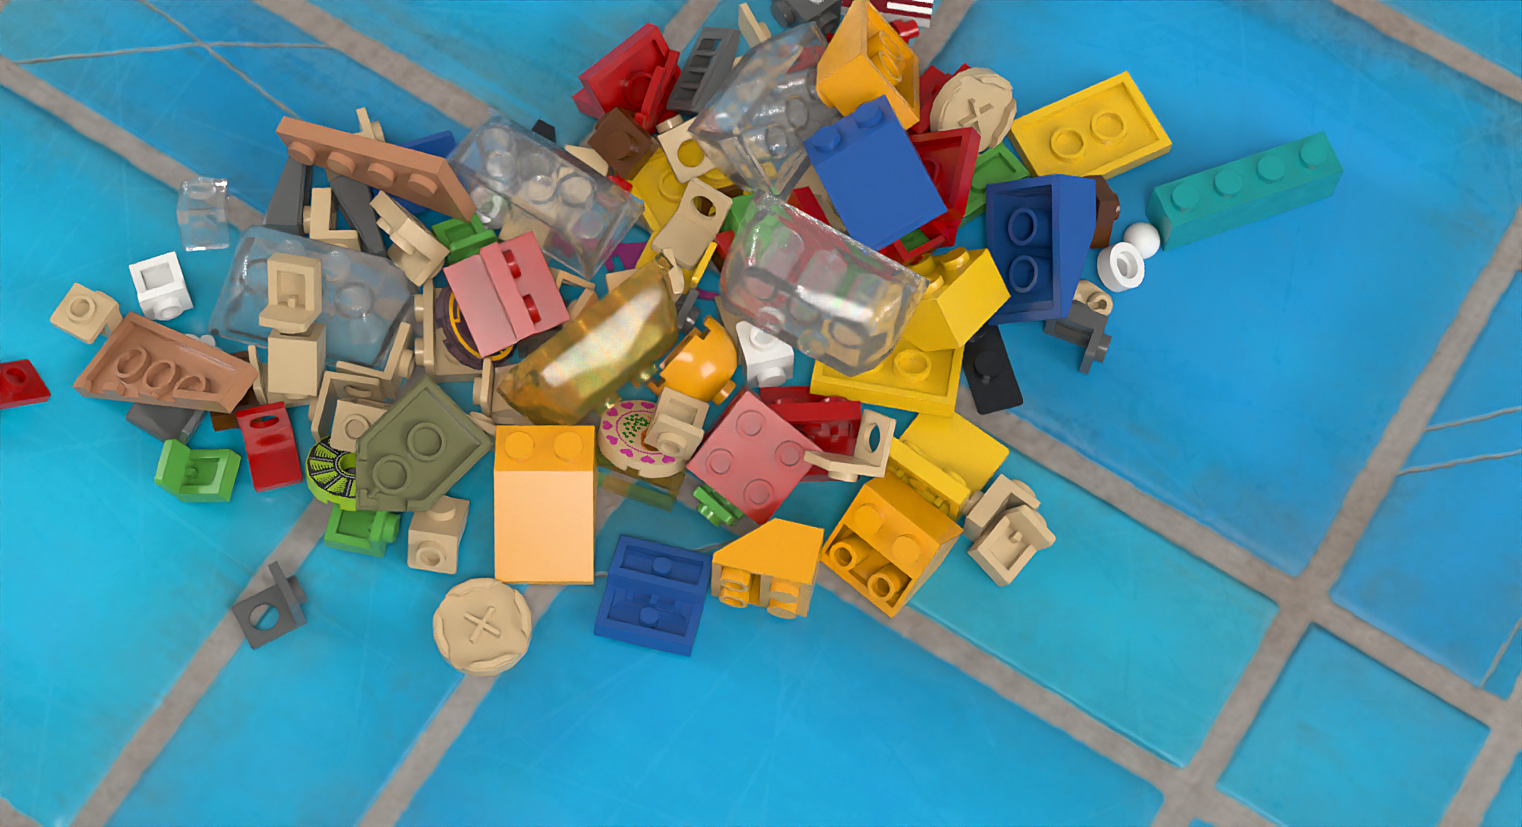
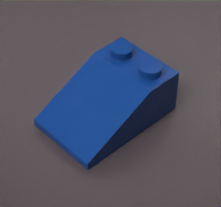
(874, 175)
(1039, 243)

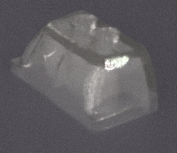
(765, 113)
(544, 189)
(817, 287)
(361, 297)

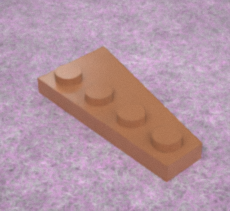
(385, 166)
(164, 368)

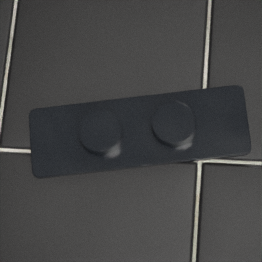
(990, 372)

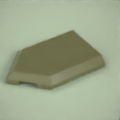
(416, 451)

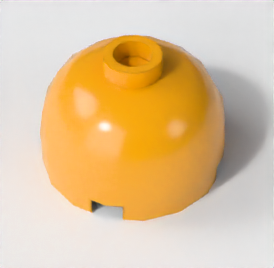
(700, 365)

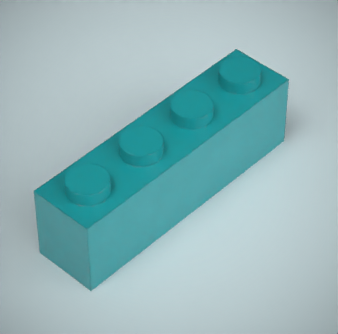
(1244, 191)

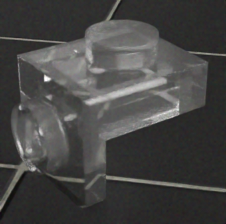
(203, 213)

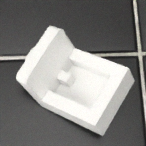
(161, 287)
(764, 357)

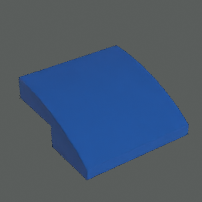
(654, 596)

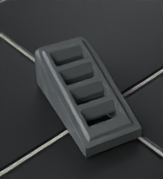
(700, 76)
(289, 199)
(354, 202)

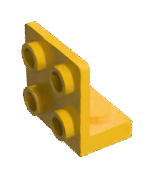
(945, 460)

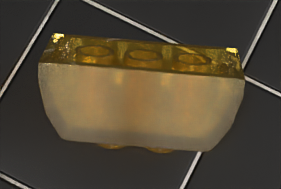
(598, 352)

